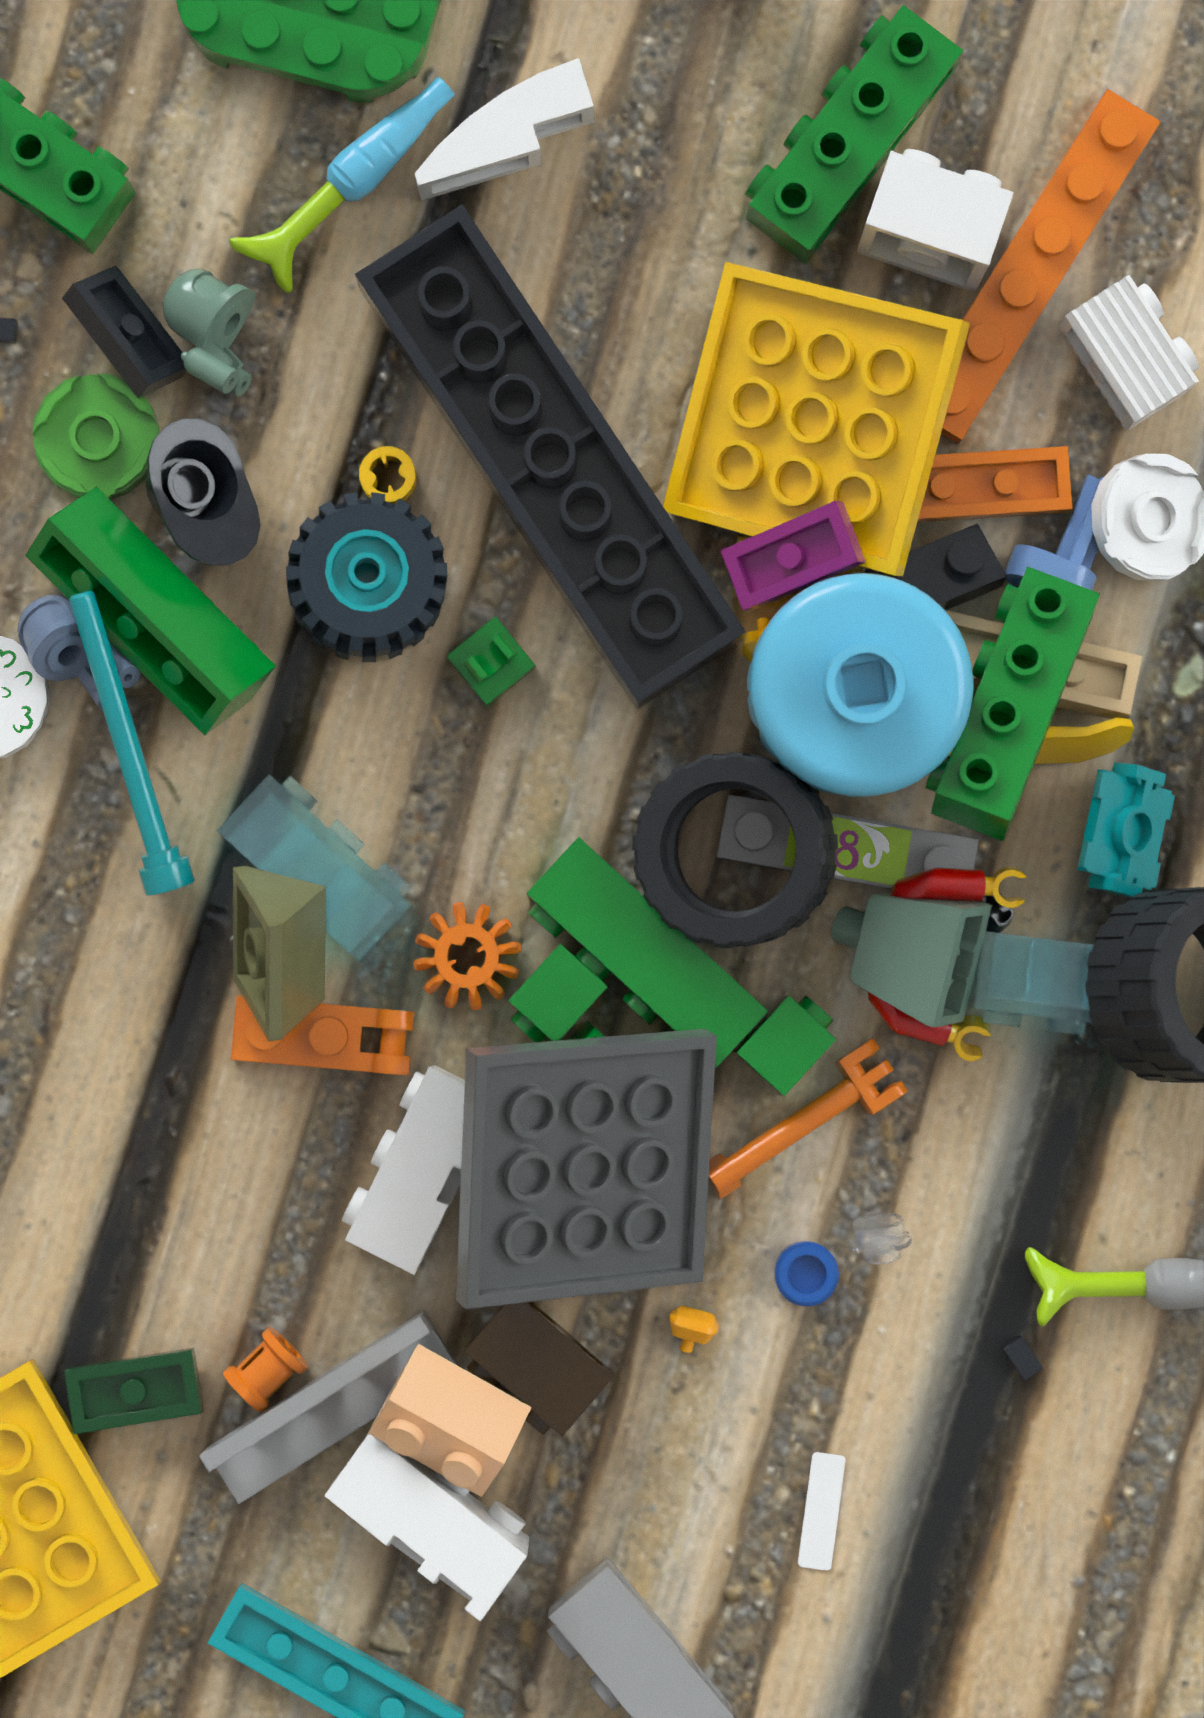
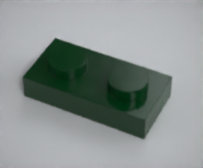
(134, 1390)

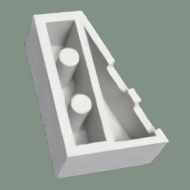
(415, 1174)
(432, 1522)

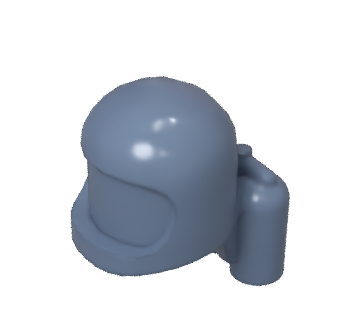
(55, 646)

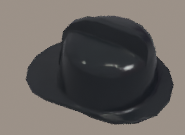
(202, 492)

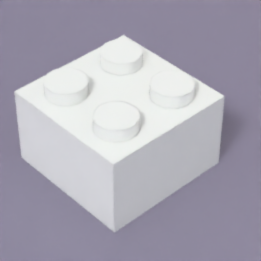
(935, 219)

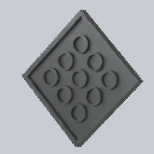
(584, 1166)

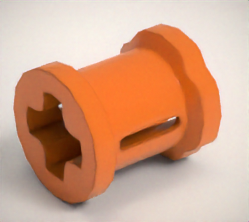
(265, 1369)

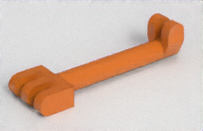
(857, 1086)

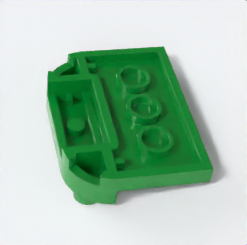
(331, 44)

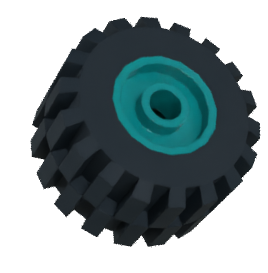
(366, 577)

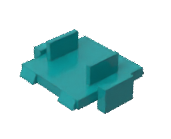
(1125, 829)

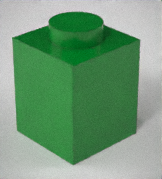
(555, 996)
(787, 1042)

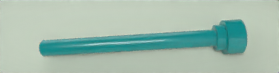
(162, 863)

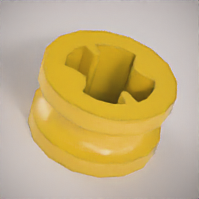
(406, 472)

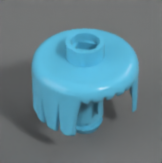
(860, 685)

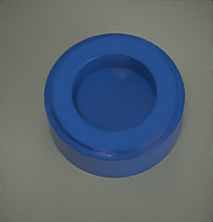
(806, 1273)

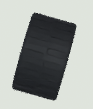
(659, 866)
(1135, 985)

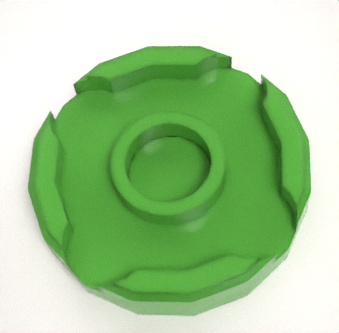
(94, 435)

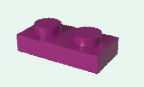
(793, 556)

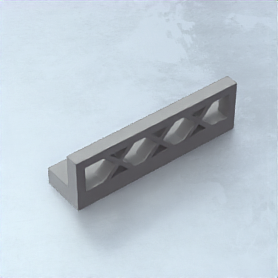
(318, 1411)

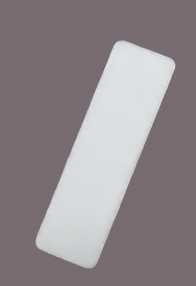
(821, 1511)

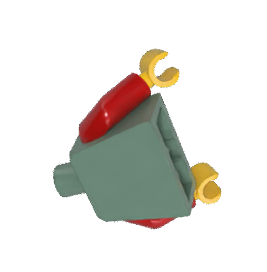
(923, 950)

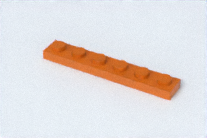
(1045, 251)

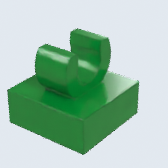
(491, 661)

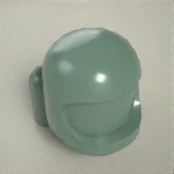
(210, 318)

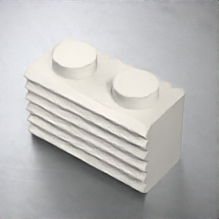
(1130, 351)

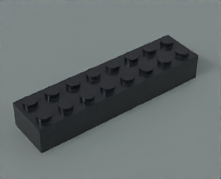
(550, 457)

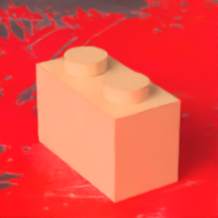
(450, 1421)

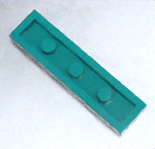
(319, 1663)

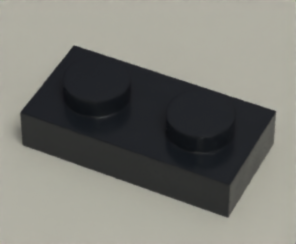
(126, 331)
(953, 568)

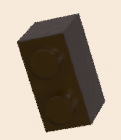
(538, 1365)

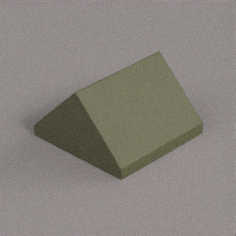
(278, 947)

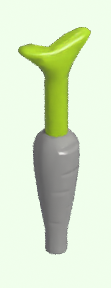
(1163, 1283)

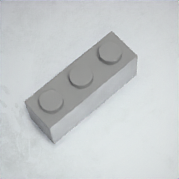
(631, 1650)

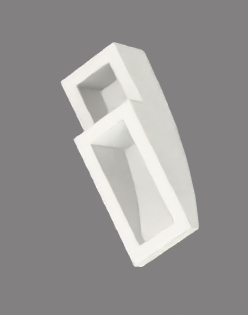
(506, 131)

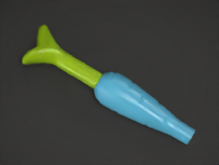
(349, 178)

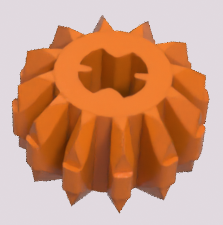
(459, 936)

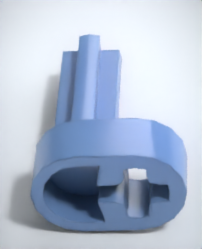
(1074, 552)

